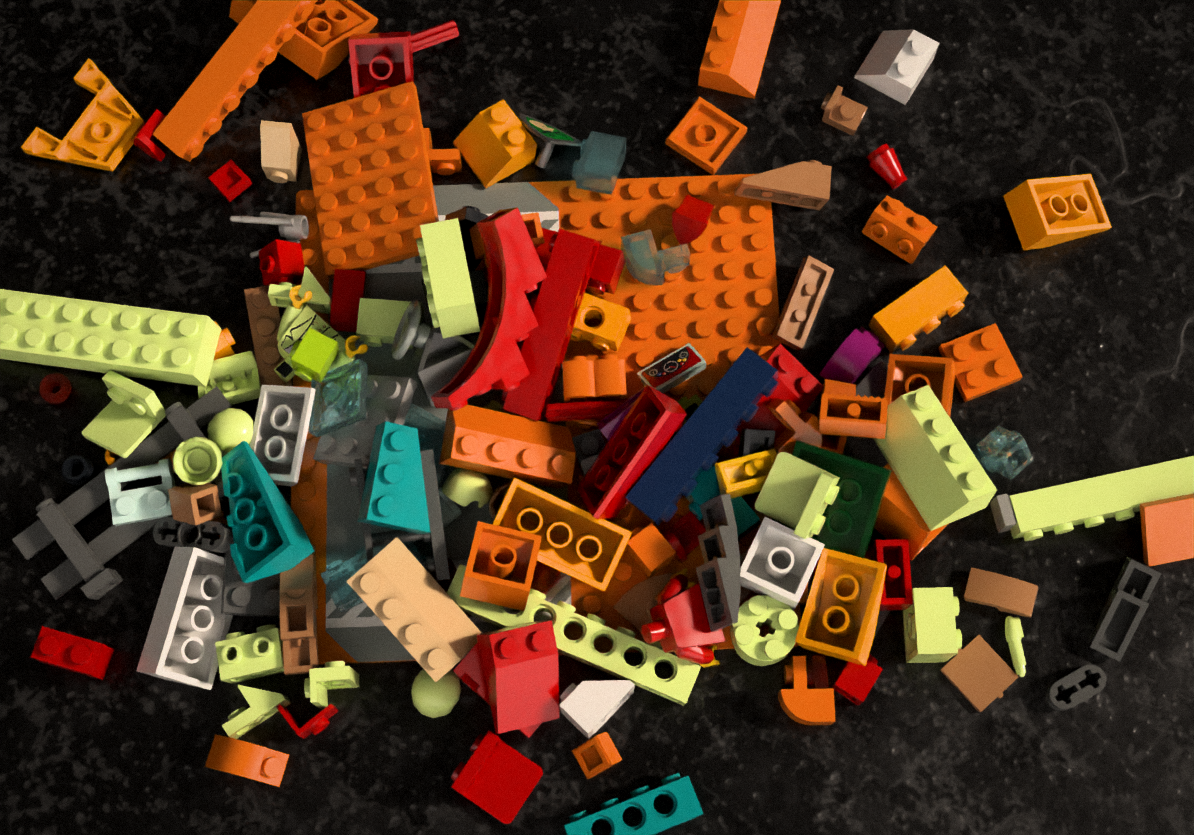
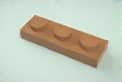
(803, 303)

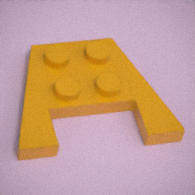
(101, 132)

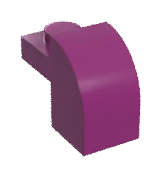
(853, 356)

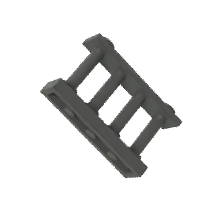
(435, 563)

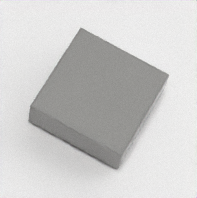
(1003, 513)

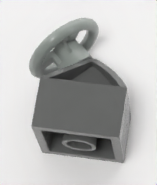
(436, 357)

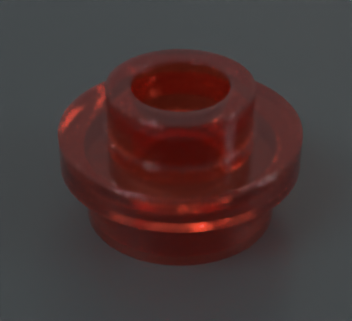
(49, 382)

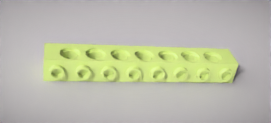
(675, 688)

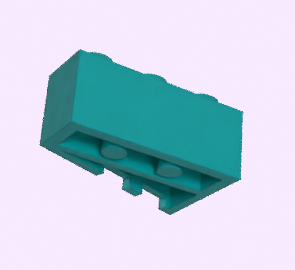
(395, 481)

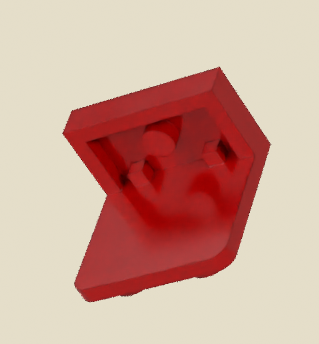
(496, 777)

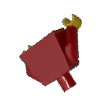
(682, 622)

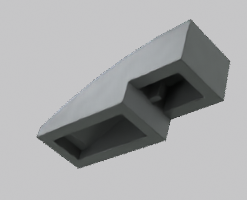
(1124, 608)

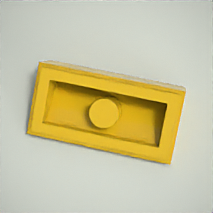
(744, 474)

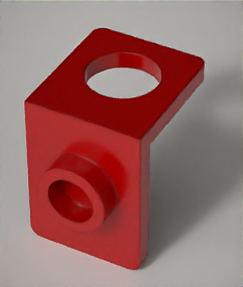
(315, 725)

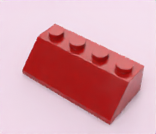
(630, 452)

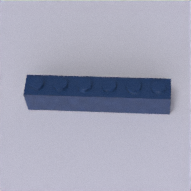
(703, 436)

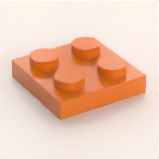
(981, 362)

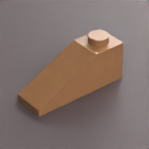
(798, 184)

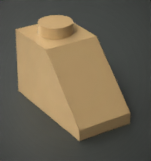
(279, 151)

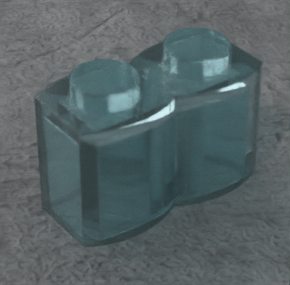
(599, 162)

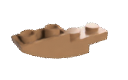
(299, 617)

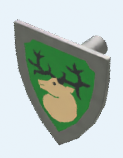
(546, 137)

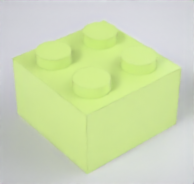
(931, 626)

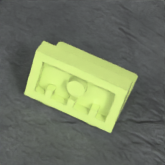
(127, 417)

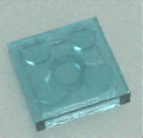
(339, 398)

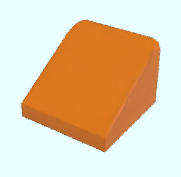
(597, 755)

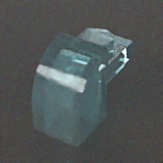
(647, 263)

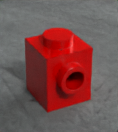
(281, 262)

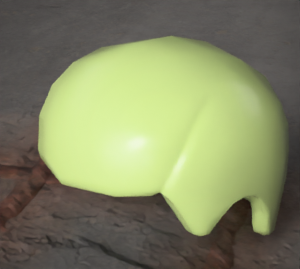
(230, 429)
(197, 461)
(467, 486)
(433, 697)

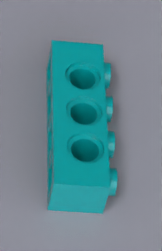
(676, 788)

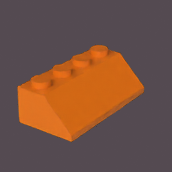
(738, 46)
(508, 446)

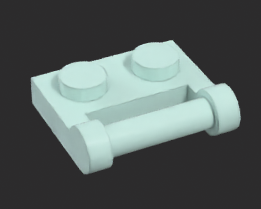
(144, 502)

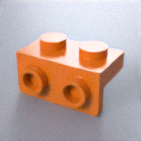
(899, 229)

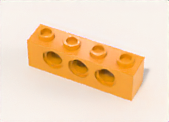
(613, 323)

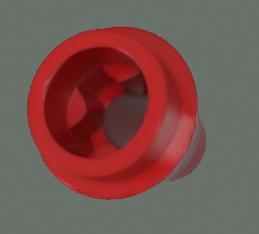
(886, 164)

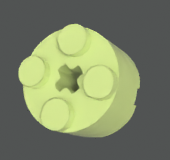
(782, 626)

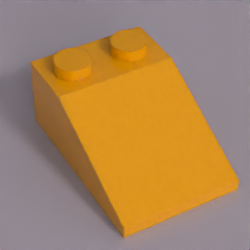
(1056, 210)
(842, 607)

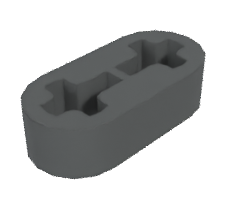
(1072, 681)

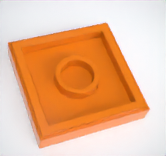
(706, 135)

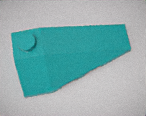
(263, 525)

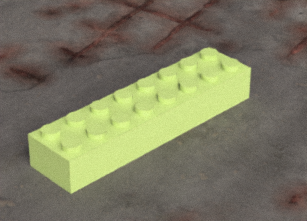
(107, 337)

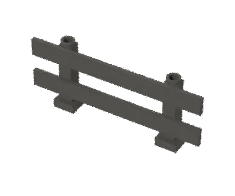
(58, 520)

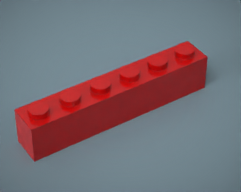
(556, 314)

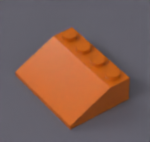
(322, 37)

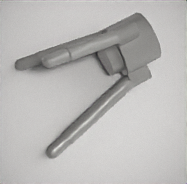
(290, 226)

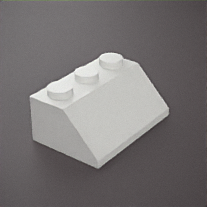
(282, 430)

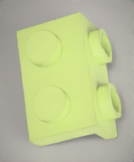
(235, 377)
(333, 676)

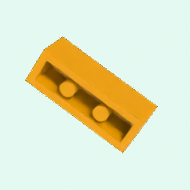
(919, 310)

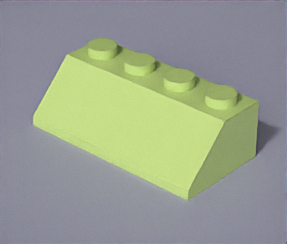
(933, 460)

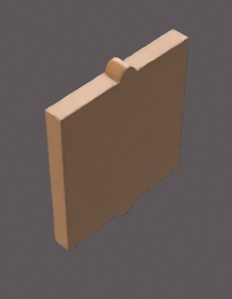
(979, 673)

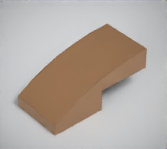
(1001, 591)

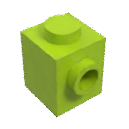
(313, 355)

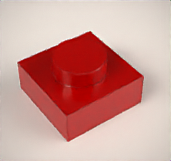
(230, 180)

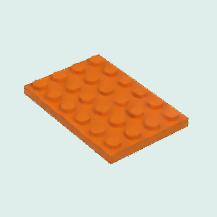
(370, 178)

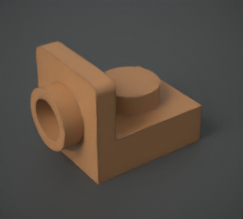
(842, 112)

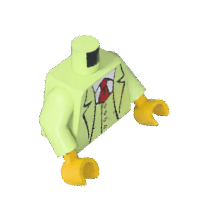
(295, 325)

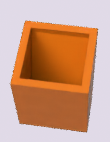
(901, 519)

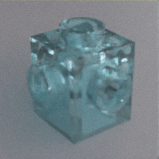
(1004, 452)

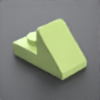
(320, 300)
(262, 706)

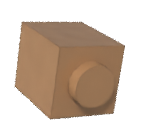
(194, 503)

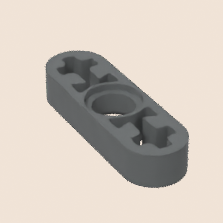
(203, 539)

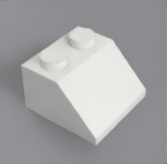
(898, 63)
(779, 563)
(594, 702)

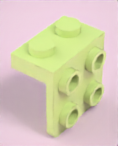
(797, 494)

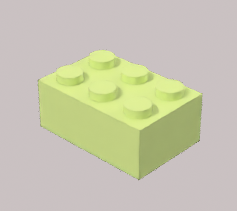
(447, 278)

